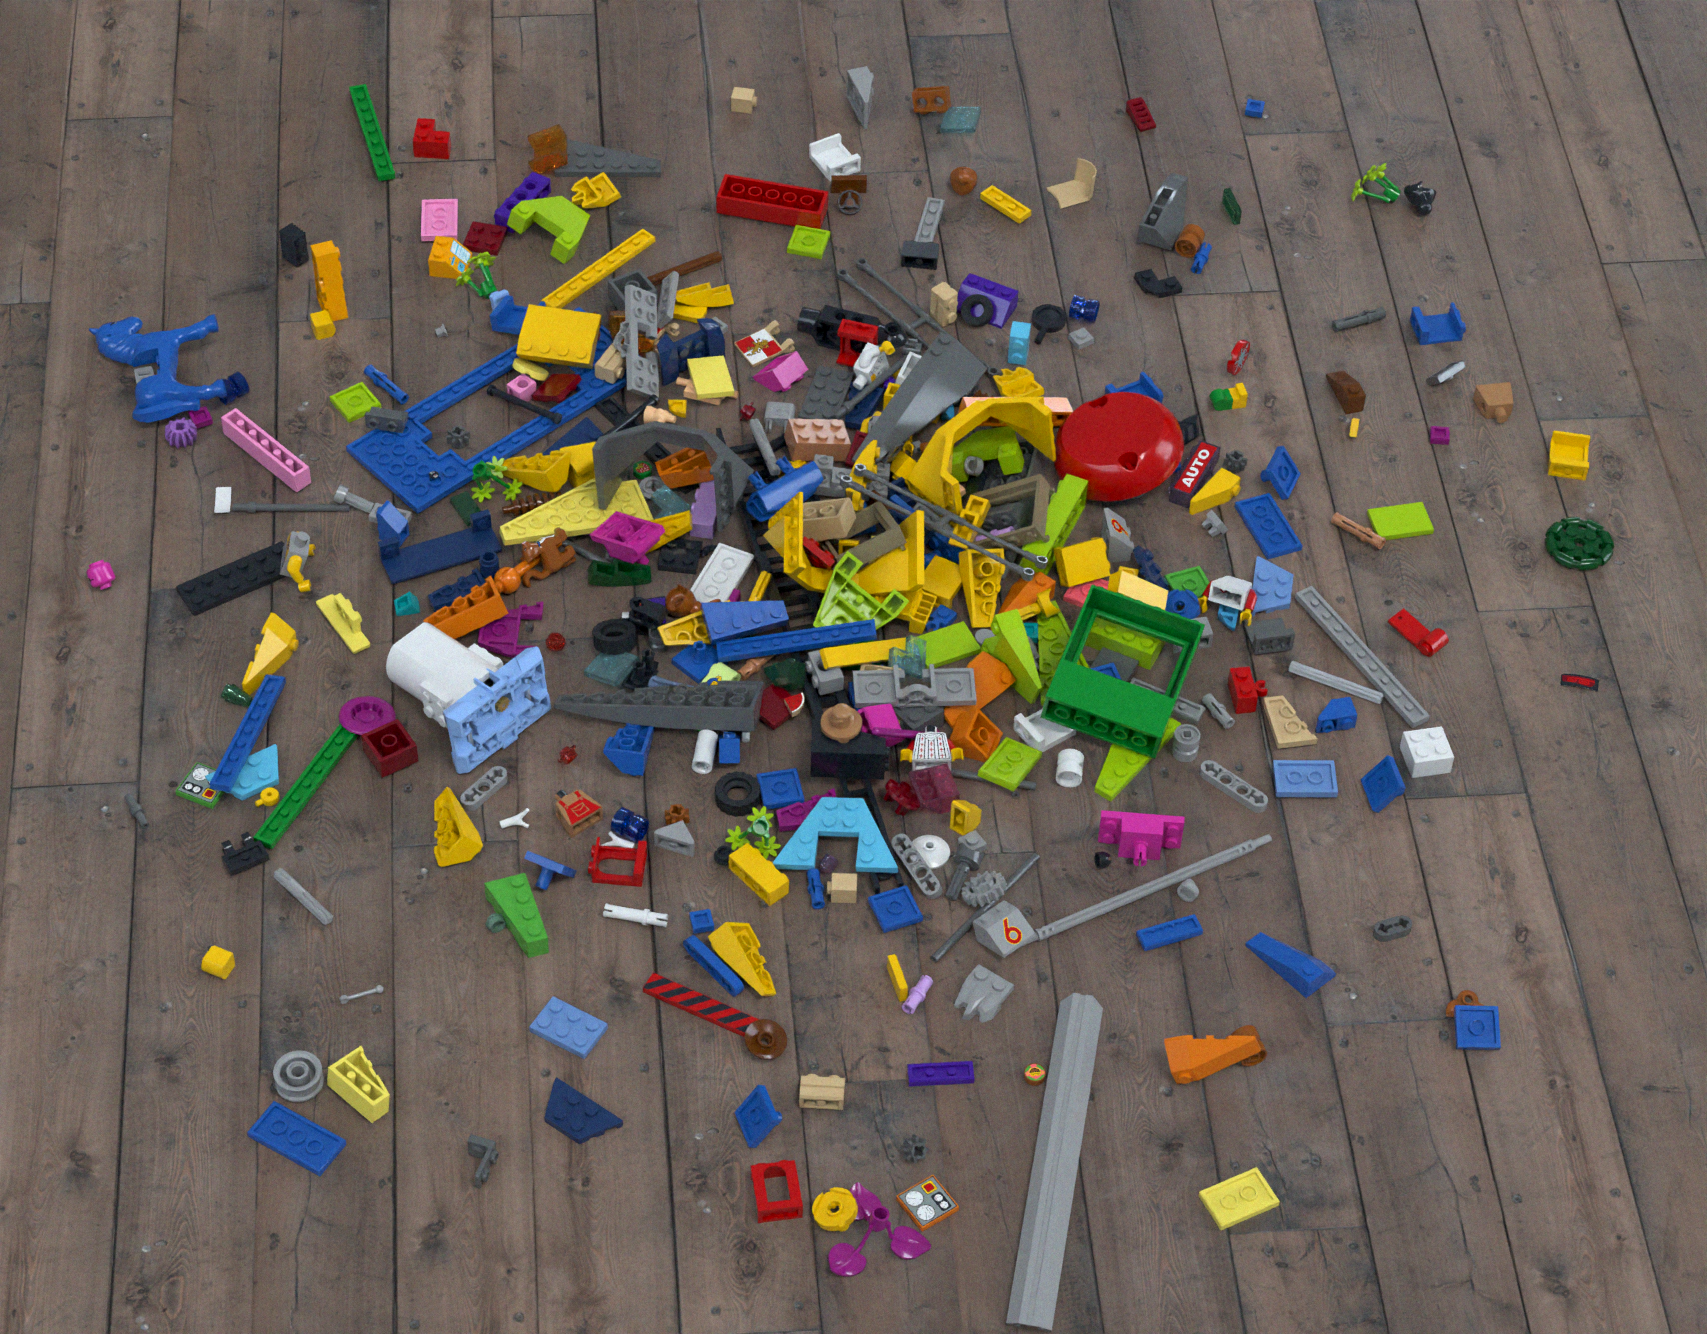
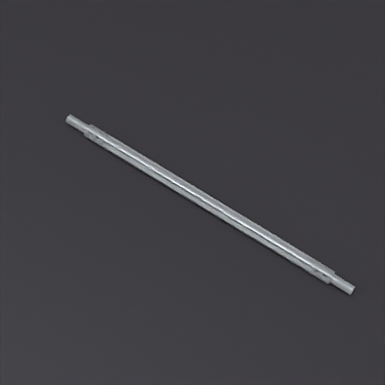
(1149, 888)

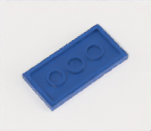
(1268, 526)
(296, 1138)

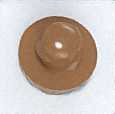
(841, 723)

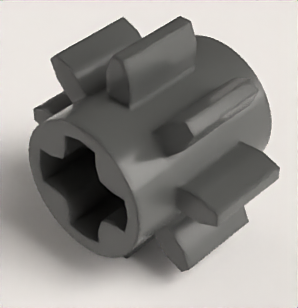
(913, 346)
(458, 437)
(1235, 461)
(917, 1153)

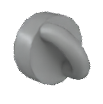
(973, 466)
(1188, 890)

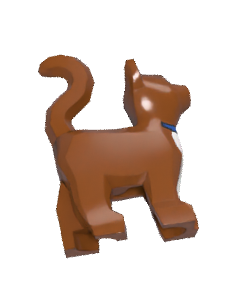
(549, 554)

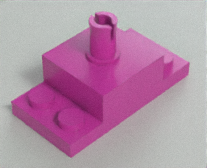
(628, 537)
(1140, 834)

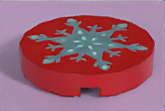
(1239, 356)

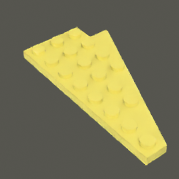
(575, 513)

